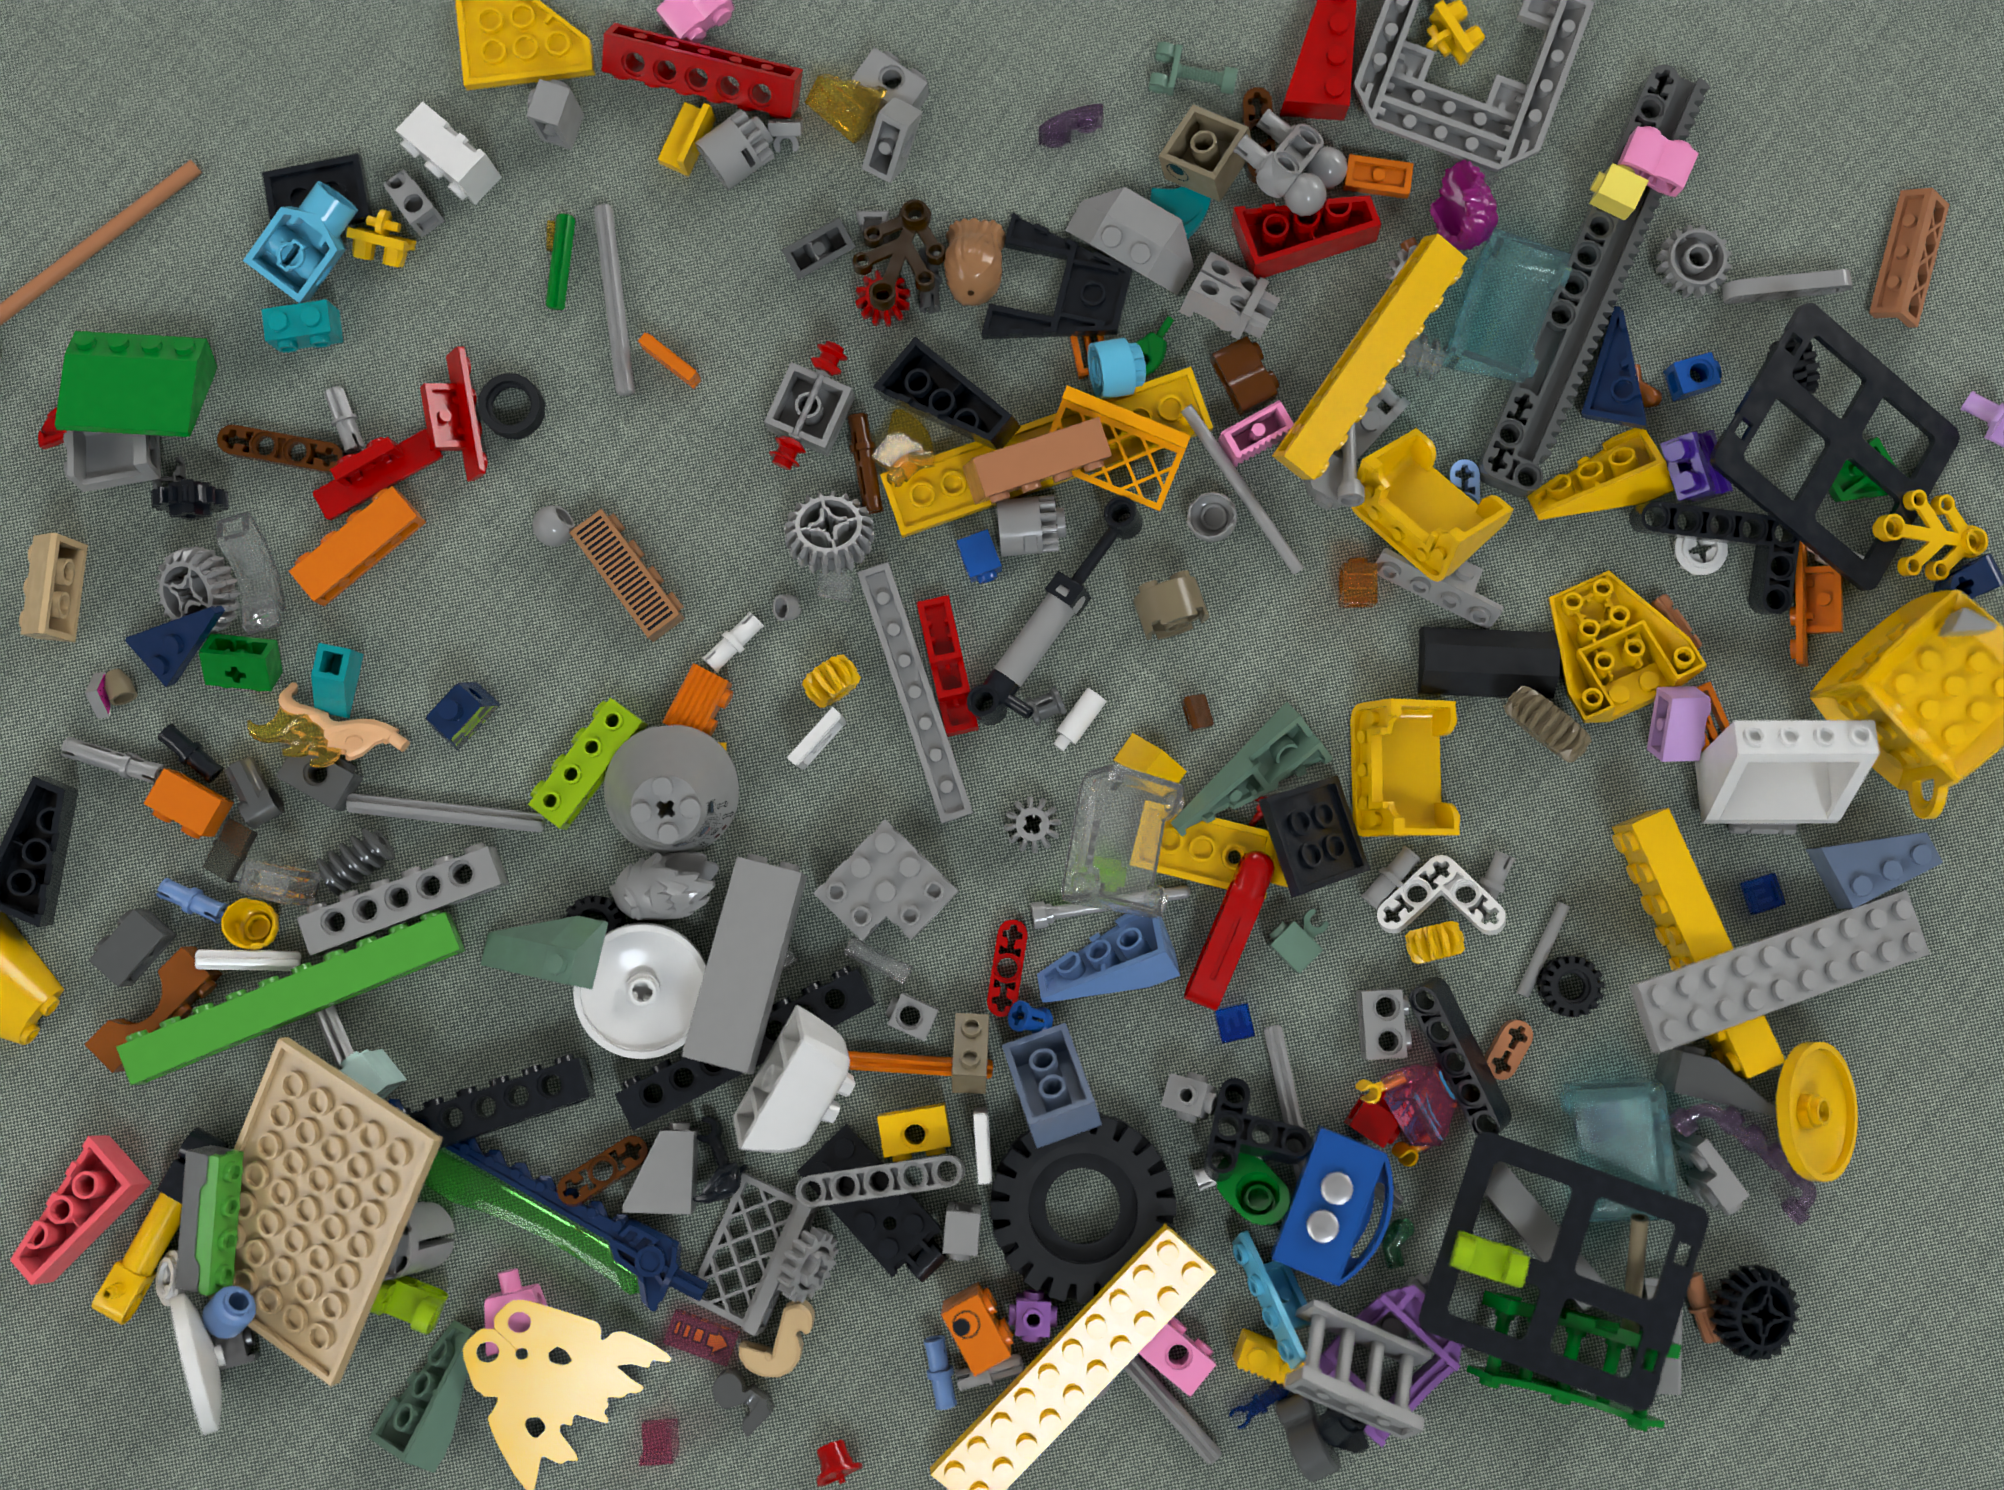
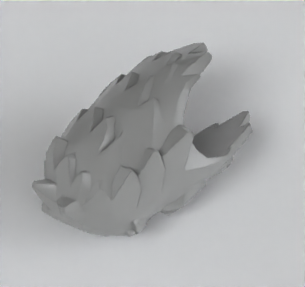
(664, 886)

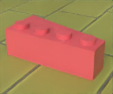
(85, 1205)

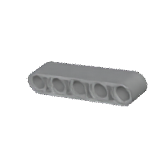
(864, 1181)
(1529, 1220)

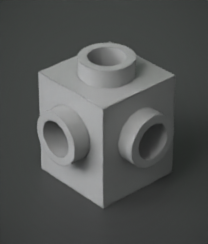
(1179, 1094)

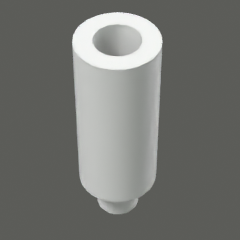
(1079, 719)

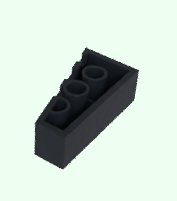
(938, 392)
(36, 851)

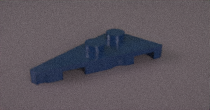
(1615, 388)
(173, 645)

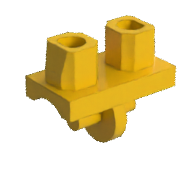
(1448, 34)
(366, 240)

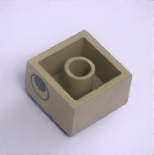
(1203, 154)

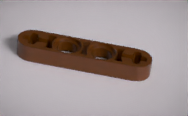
(282, 449)

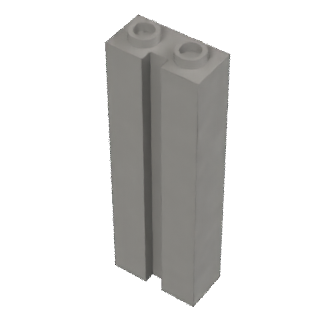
(745, 964)

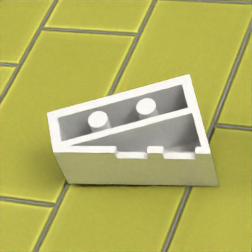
(448, 154)

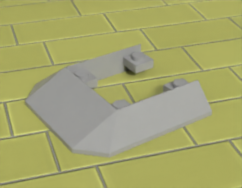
(1488, 133)

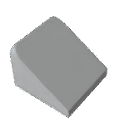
(1966, 623)

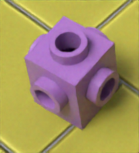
(1028, 1303)

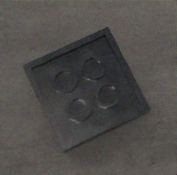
(1314, 835)

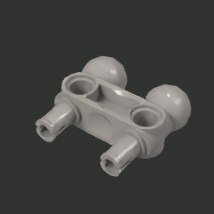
(1282, 171)

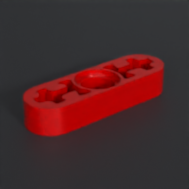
(1019, 944)

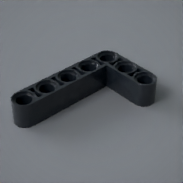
(1731, 532)

